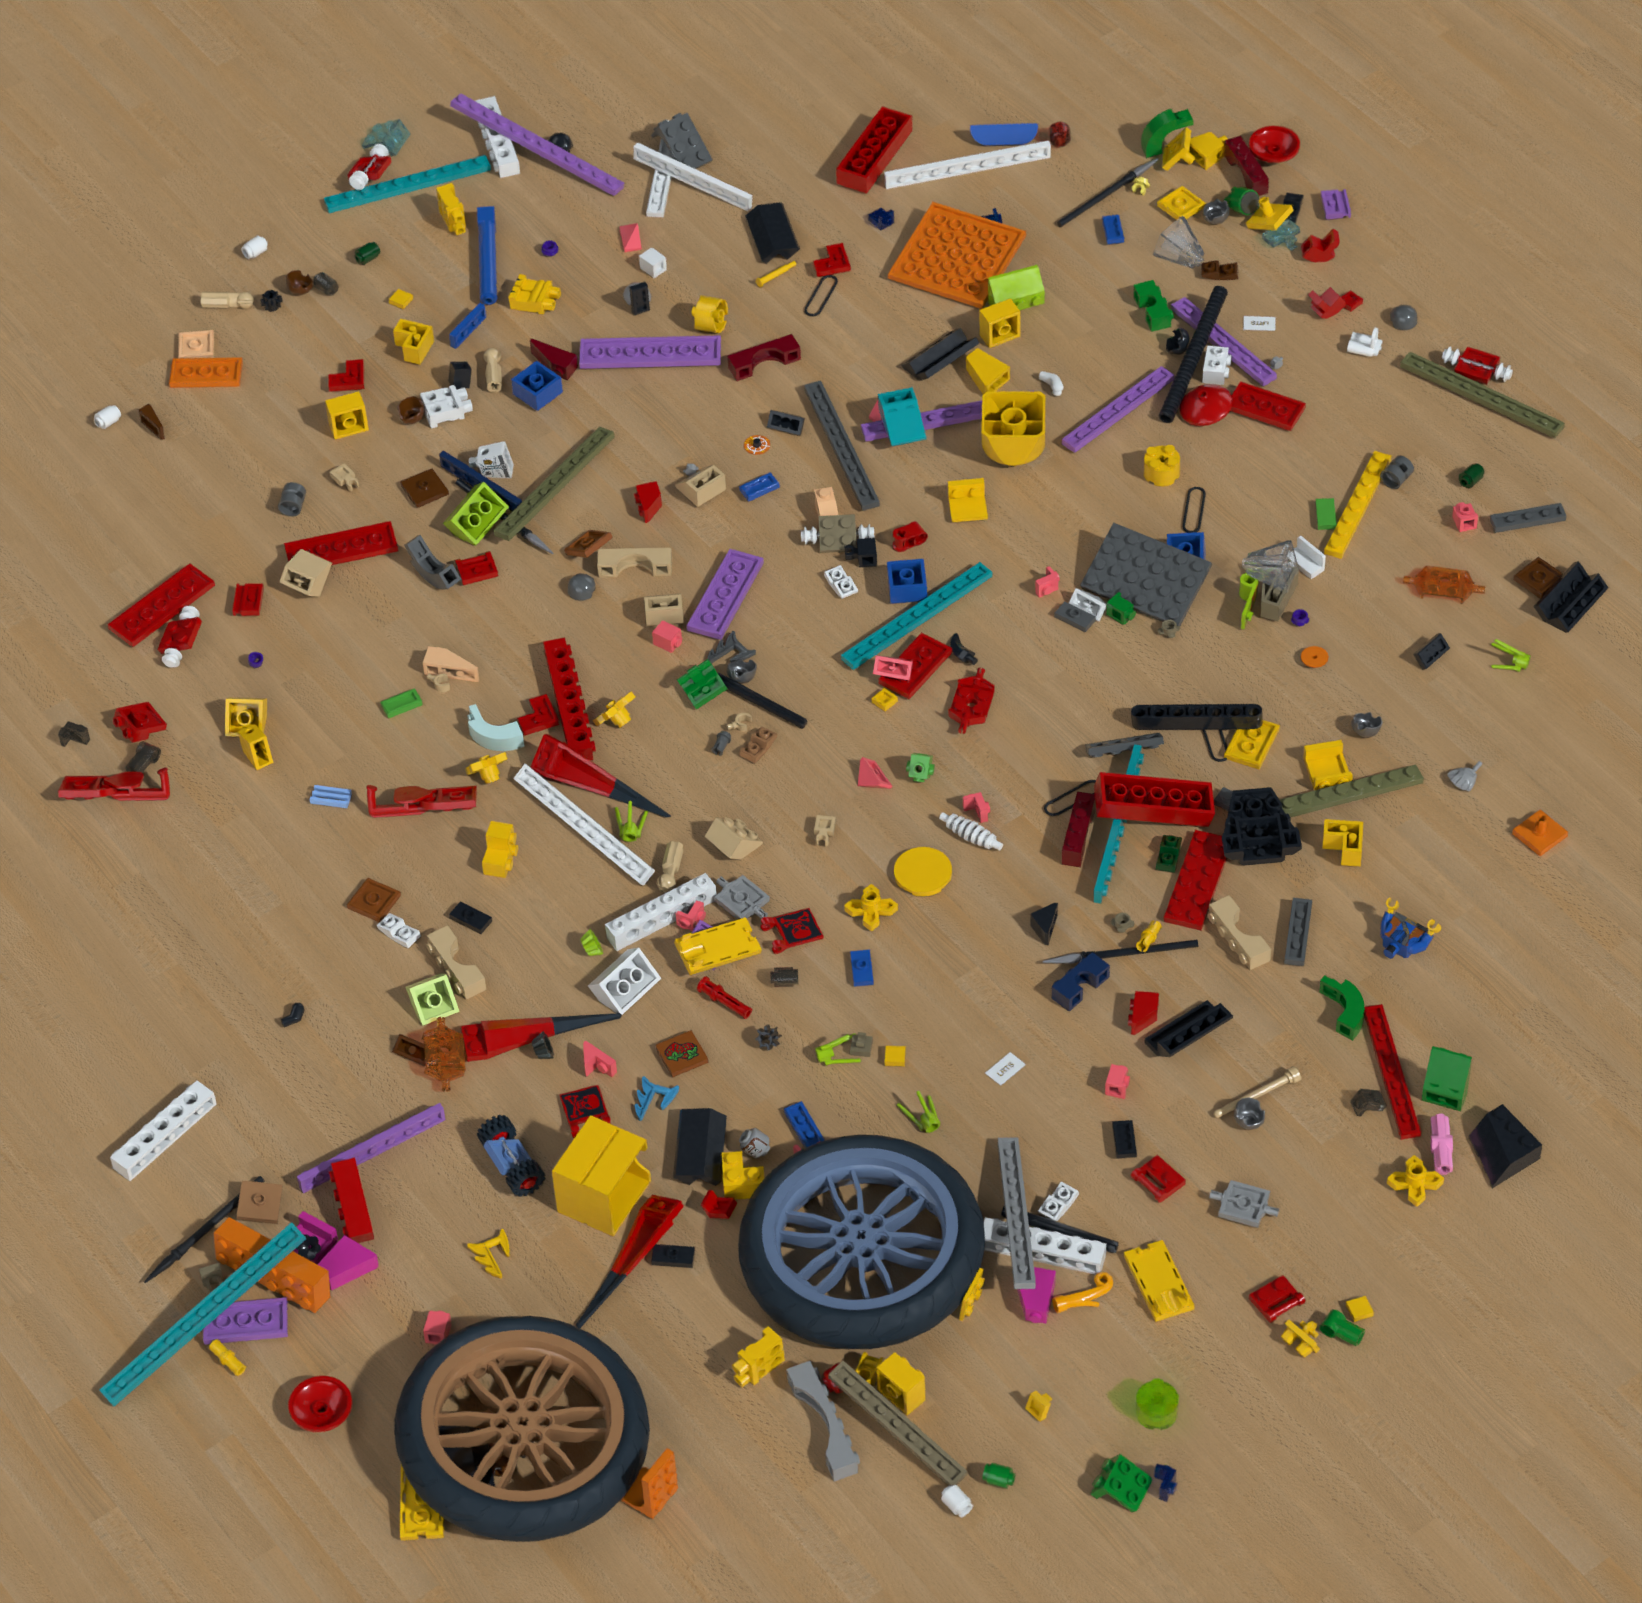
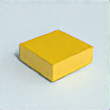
(400, 299)
(884, 699)
(895, 1055)
(1359, 1308)

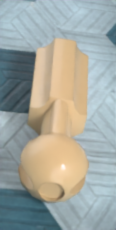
(225, 300)
(493, 370)
(670, 866)

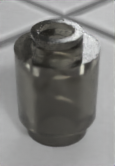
(325, 283)
(784, 976)

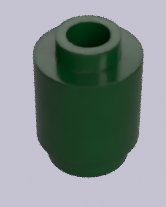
(367, 253)
(1471, 475)

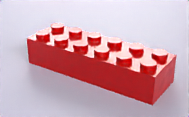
(874, 149)
(1154, 799)

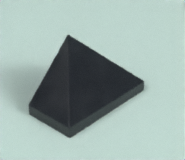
(785, 422)

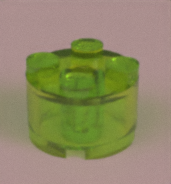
(1157, 1404)

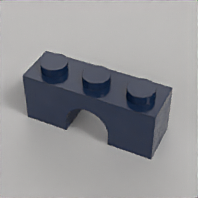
(1089, 970)

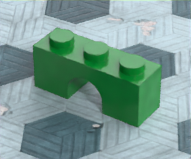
(1149, 295)

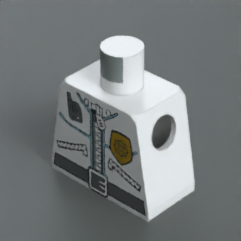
(493, 461)

